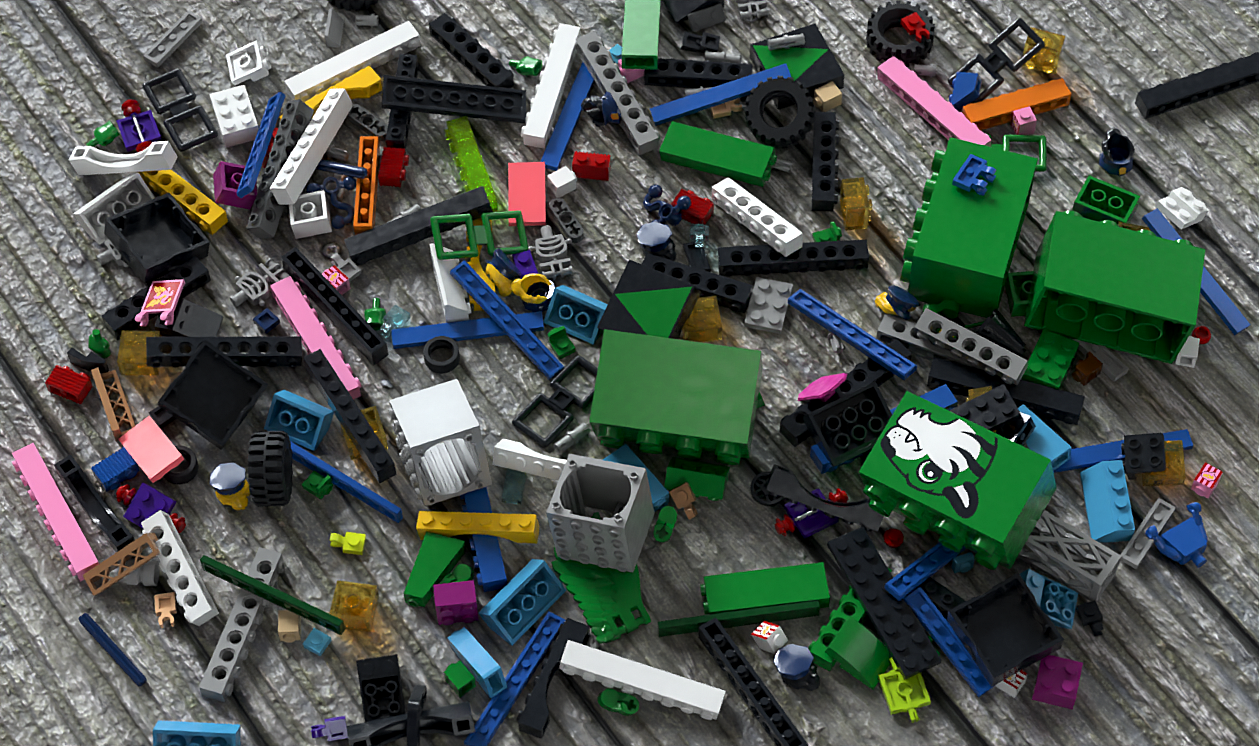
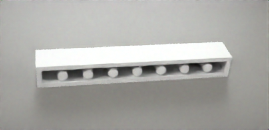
(370, 53)
(551, 86)
(311, 147)
(641, 680)

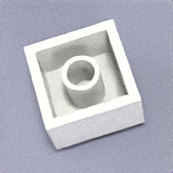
(310, 215)

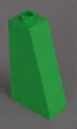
(434, 561)

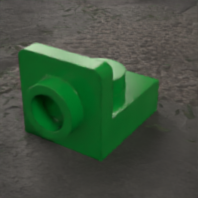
(831, 234)
(560, 342)
(318, 484)

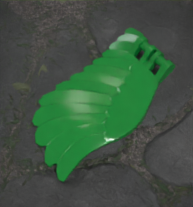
(604, 596)

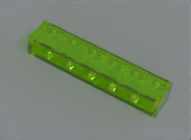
(468, 158)

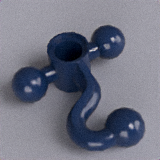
(348, 183)
(666, 211)

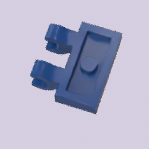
(970, 172)

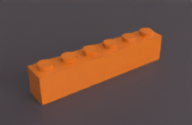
(1000, 109)
(367, 188)

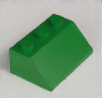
(702, 477)

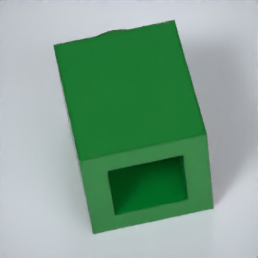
(459, 678)

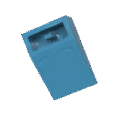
(1052, 598)

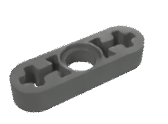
(365, 115)
(566, 227)

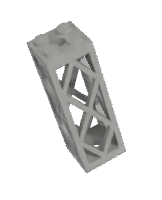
(1058, 562)

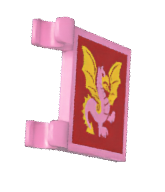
(161, 299)

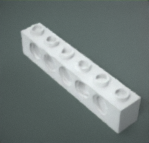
(757, 217)
(205, 607)

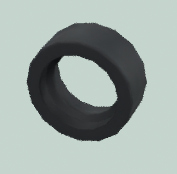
(441, 342)
(188, 474)

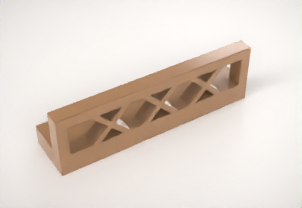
(104, 395)
(119, 559)

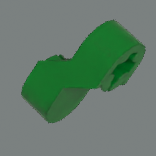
(946, 308)
(661, 532)
(459, 574)
(610, 699)

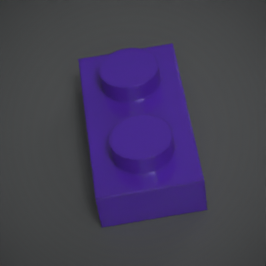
(525, 263)

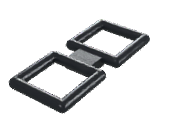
(998, 59)
(180, 110)
(558, 402)

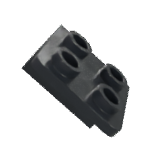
(1143, 454)

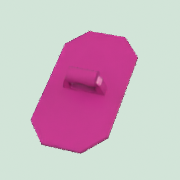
(822, 388)

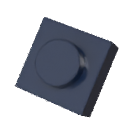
(266, 320)

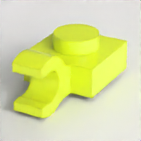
(352, 542)

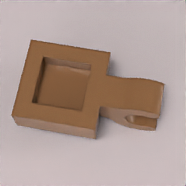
(683, 497)

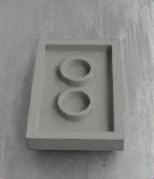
(768, 305)

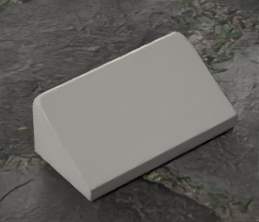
(334, 29)

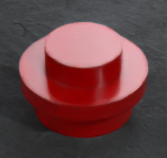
(1202, 333)
(893, 538)

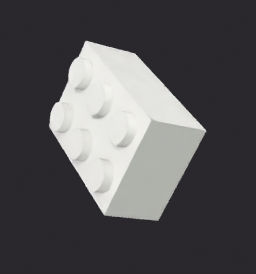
(234, 116)

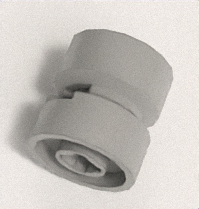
(146, 573)

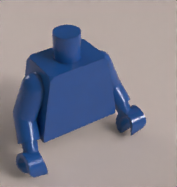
(1183, 541)

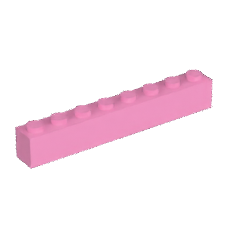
(929, 103)
(312, 333)
(55, 509)

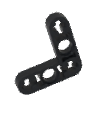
(415, 707)

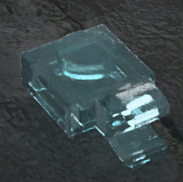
(699, 234)
(394, 319)

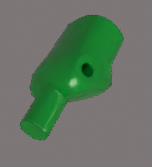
(527, 66)
(104, 135)
(375, 315)
(98, 344)

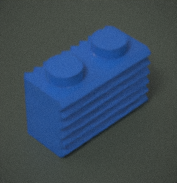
(115, 469)

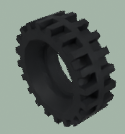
(891, 17)

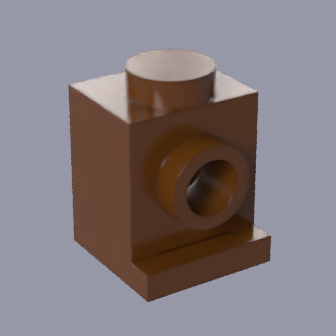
(1087, 369)

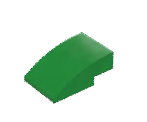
(859, 652)

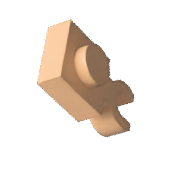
(725, 109)
(165, 606)

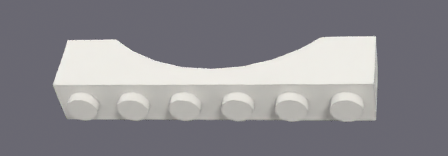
(91, 161)
(520, 458)

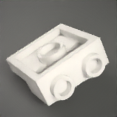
(248, 63)
(1182, 208)

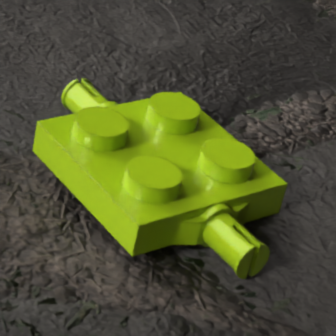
(904, 694)

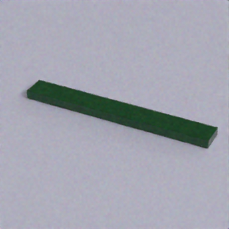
(272, 595)
(740, 617)

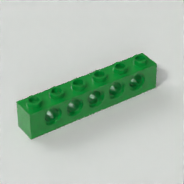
(836, 619)

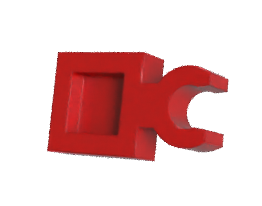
(915, 25)

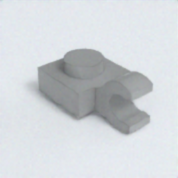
(347, 267)

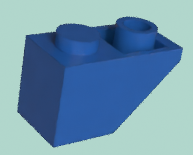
(965, 89)

